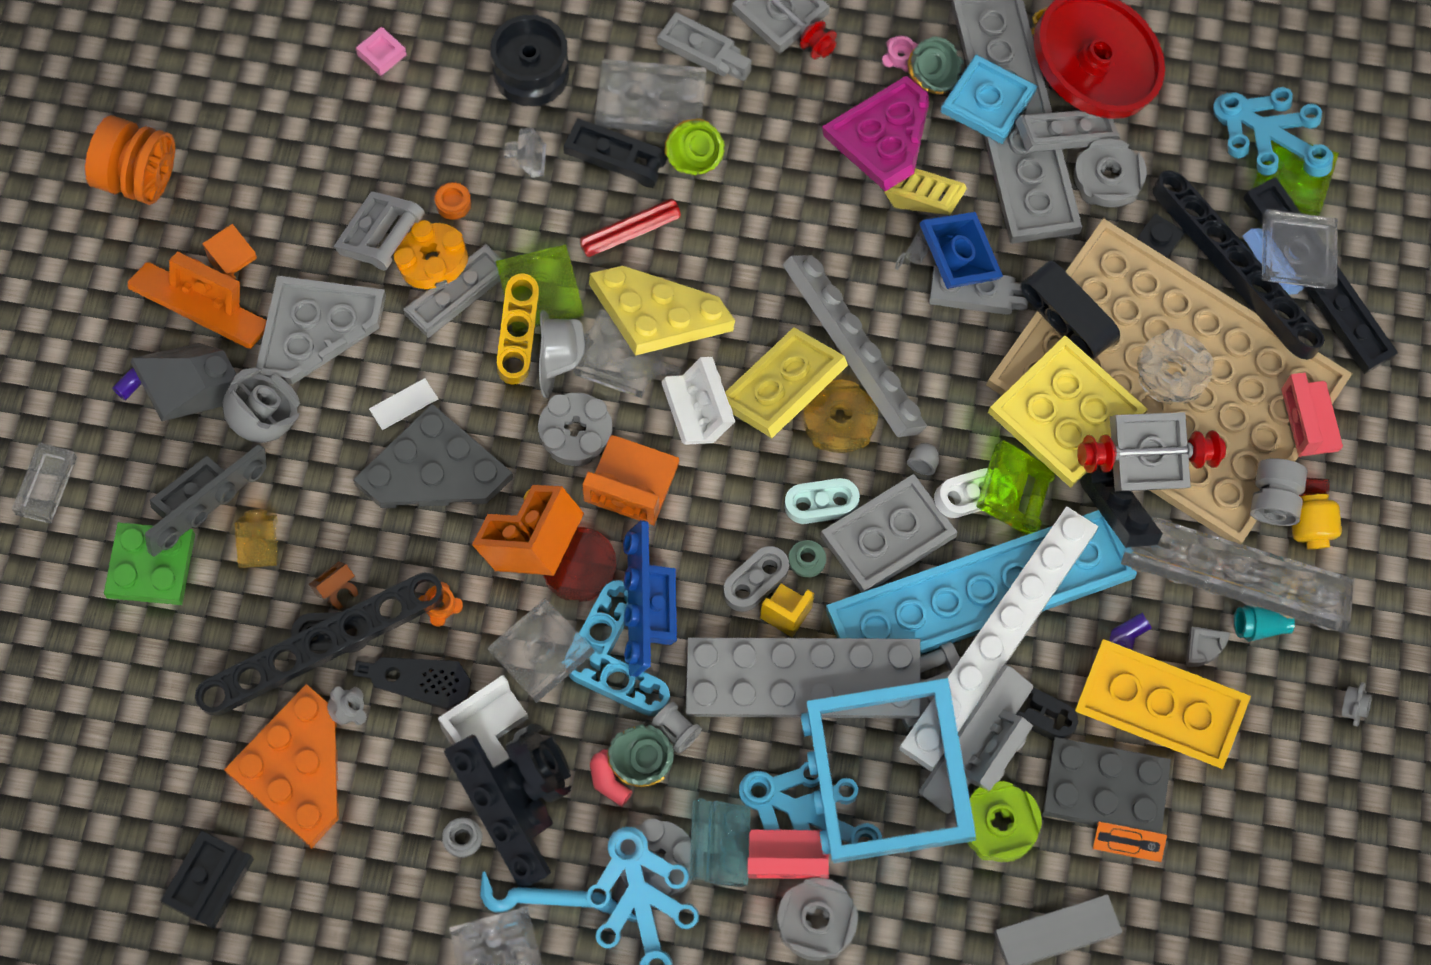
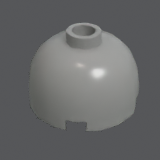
(260, 406)

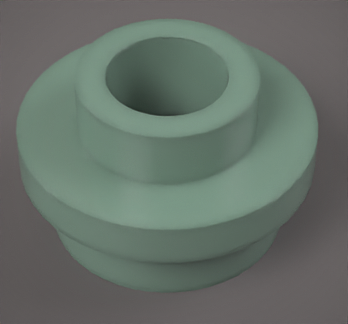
(803, 568)

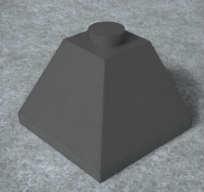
(184, 379)

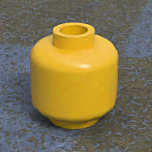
(1318, 522)

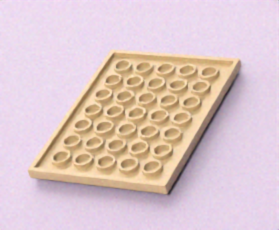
(1244, 397)

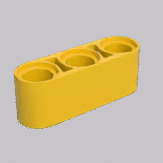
(513, 312)

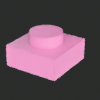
(381, 51)

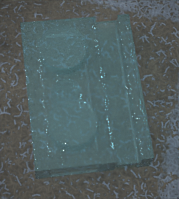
(720, 843)

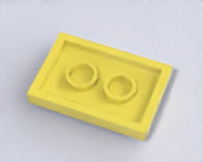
(784, 381)

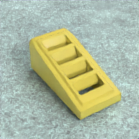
(904, 195)

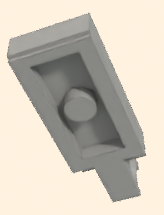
(704, 47)

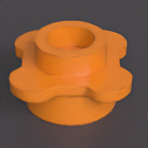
(451, 605)

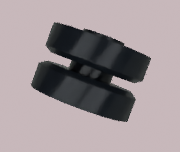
(530, 60)

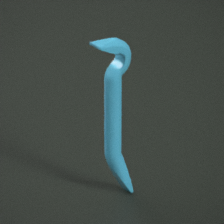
(543, 897)

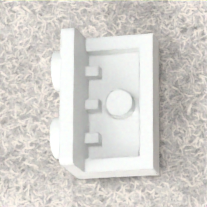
(699, 403)

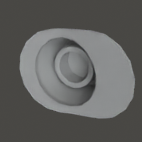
(560, 349)

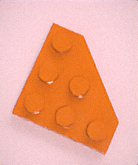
(294, 767)

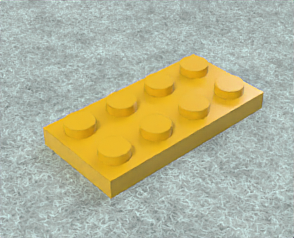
(1162, 703)

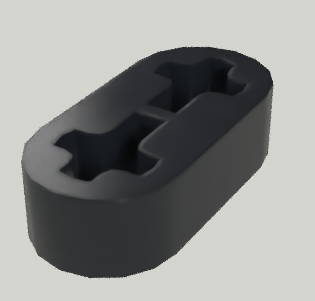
(1051, 707)

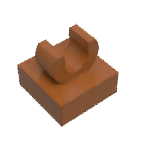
(332, 581)

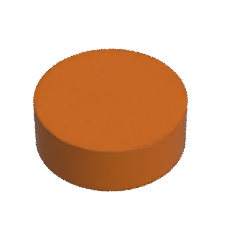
(453, 201)

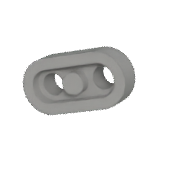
(753, 579)

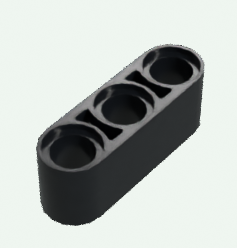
(1070, 309)

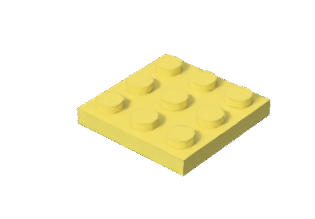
(1060, 405)

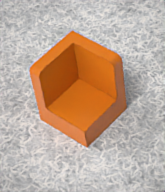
(229, 251)

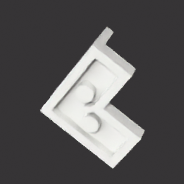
(487, 716)

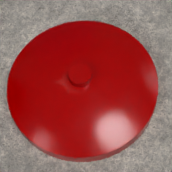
(1099, 56)

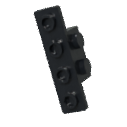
(503, 808)

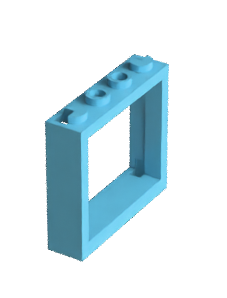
(825, 798)

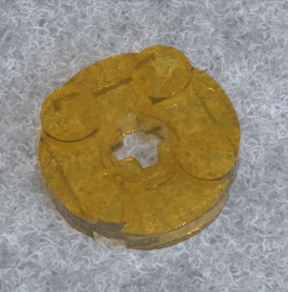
(846, 436)

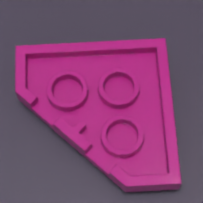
(883, 132)

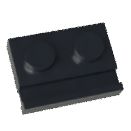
(207, 880)

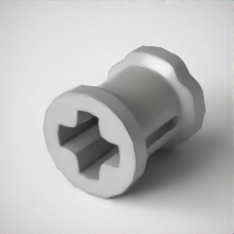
(676, 727)

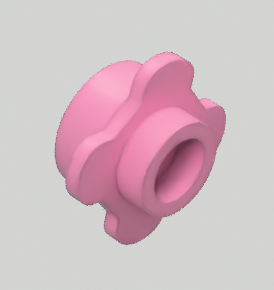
(895, 46)

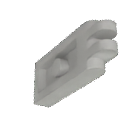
(991, 296)

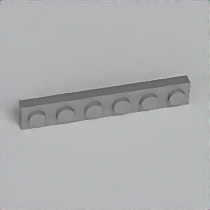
(853, 343)

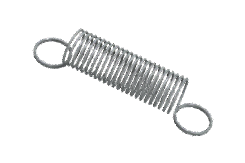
(911, 248)

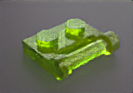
(1006, 483)

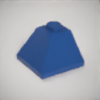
(961, 250)

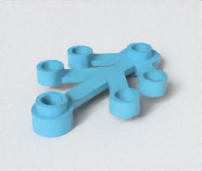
(1272, 128)
(801, 809)
(639, 893)

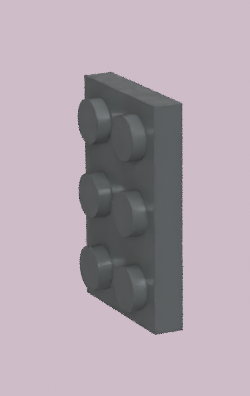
(1106, 786)

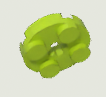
(1020, 834)

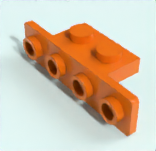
(200, 296)

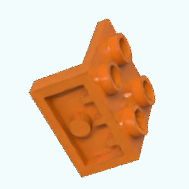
(631, 479)

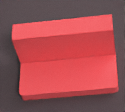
(1311, 416)
(786, 855)

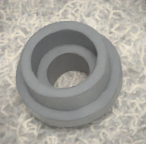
(458, 826)

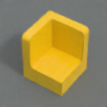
(787, 609)

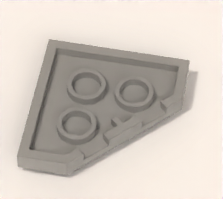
(315, 323)

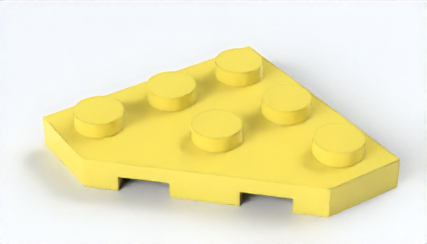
(657, 311)

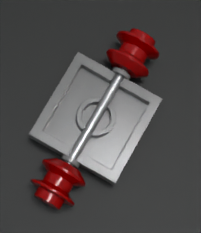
(786, 21)
(1150, 451)

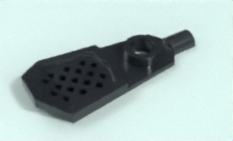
(412, 678)

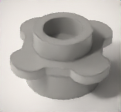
(1356, 703)
(346, 706)

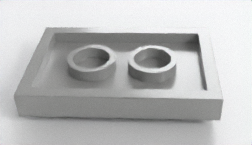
(888, 534)

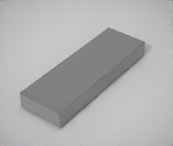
(1063, 130)
(447, 300)
(1058, 932)

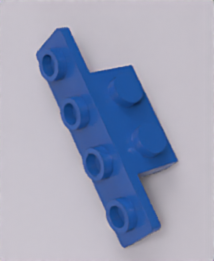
(651, 601)

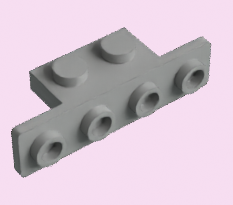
(986, 738)

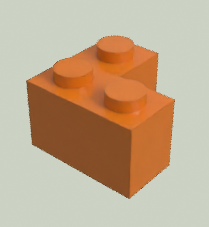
(535, 537)

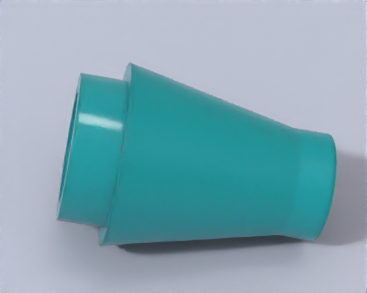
(1260, 623)

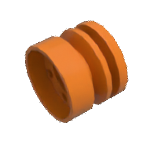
(130, 159)

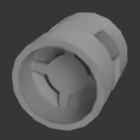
(1280, 487)

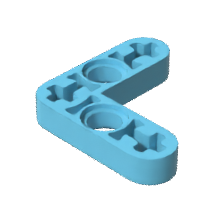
(604, 649)

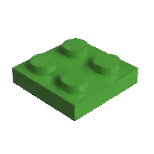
(145, 578)

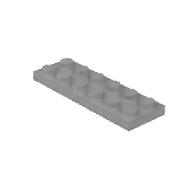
(783, 673)

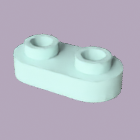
(820, 498)

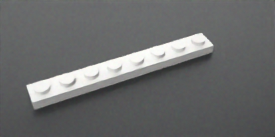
(1003, 631)

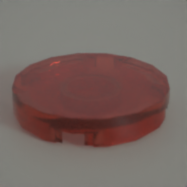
(584, 567)

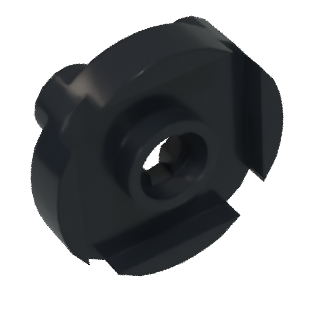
(540, 764)

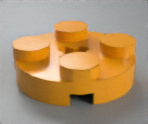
(429, 238)

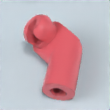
(604, 779)

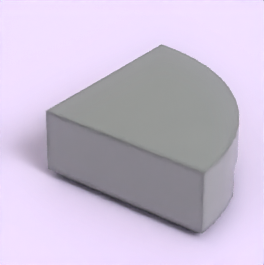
(1205, 645)

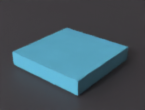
(988, 99)

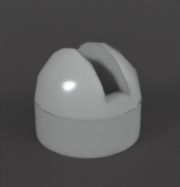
(924, 459)

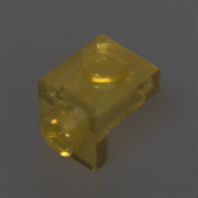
(256, 539)

